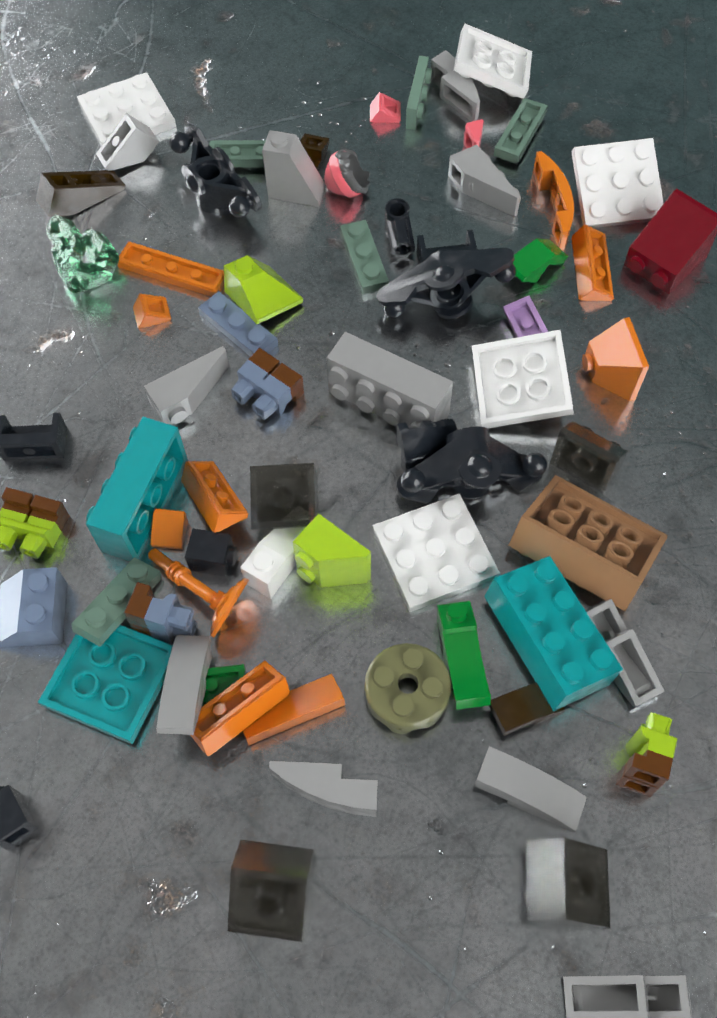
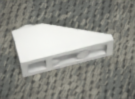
(271, 561)

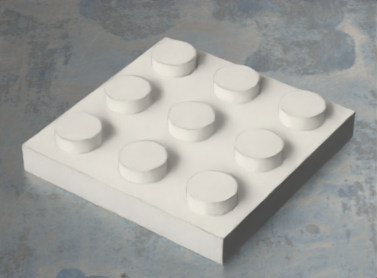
(493, 61)
(133, 96)
(617, 182)
(522, 379)
(435, 552)

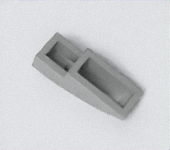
(455, 89)
(638, 678)
(184, 685)
(325, 786)
(530, 789)
(627, 996)

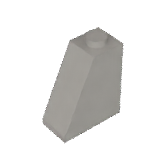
(290, 171)

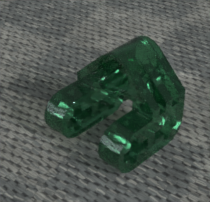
(69, 249)

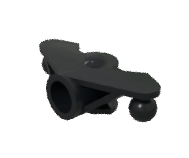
(213, 176)
(447, 281)
(469, 467)

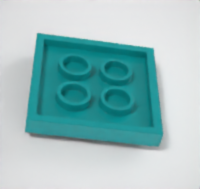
(109, 683)

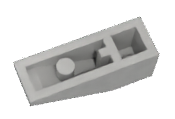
(184, 389)

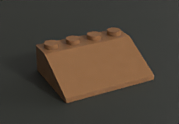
(588, 541)

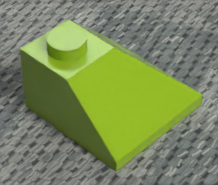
(258, 289)

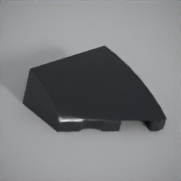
(422, 441)

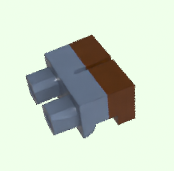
(267, 382)
(159, 617)

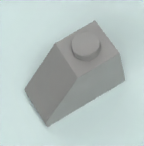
(127, 144)

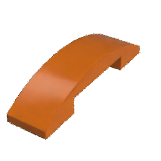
(550, 177)

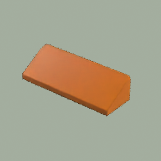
(592, 265)
(212, 495)
(239, 707)
(298, 707)

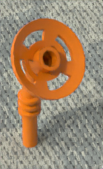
(219, 602)

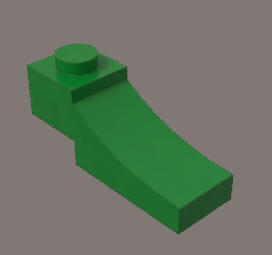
(463, 655)

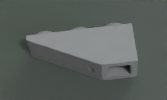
(481, 179)

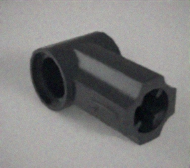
(399, 227)

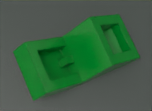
(535, 258)

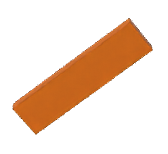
(171, 269)

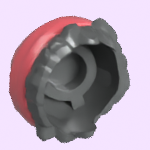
(345, 174)

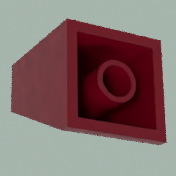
(673, 242)

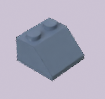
(33, 608)

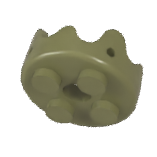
(401, 710)

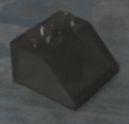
(587, 456)
(283, 495)
(567, 883)
(270, 890)

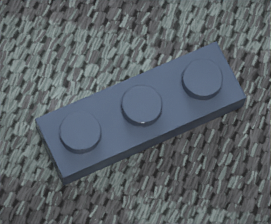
(237, 324)

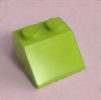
(330, 555)

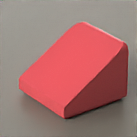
(385, 109)
(473, 133)

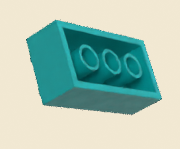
(137, 486)
(552, 632)

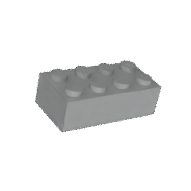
(386, 383)

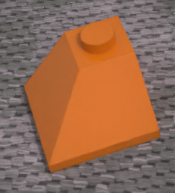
(617, 360)

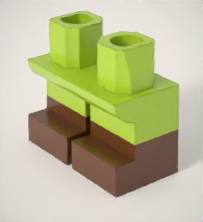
(31, 519)
(651, 756)

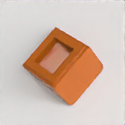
(151, 310)
(168, 529)

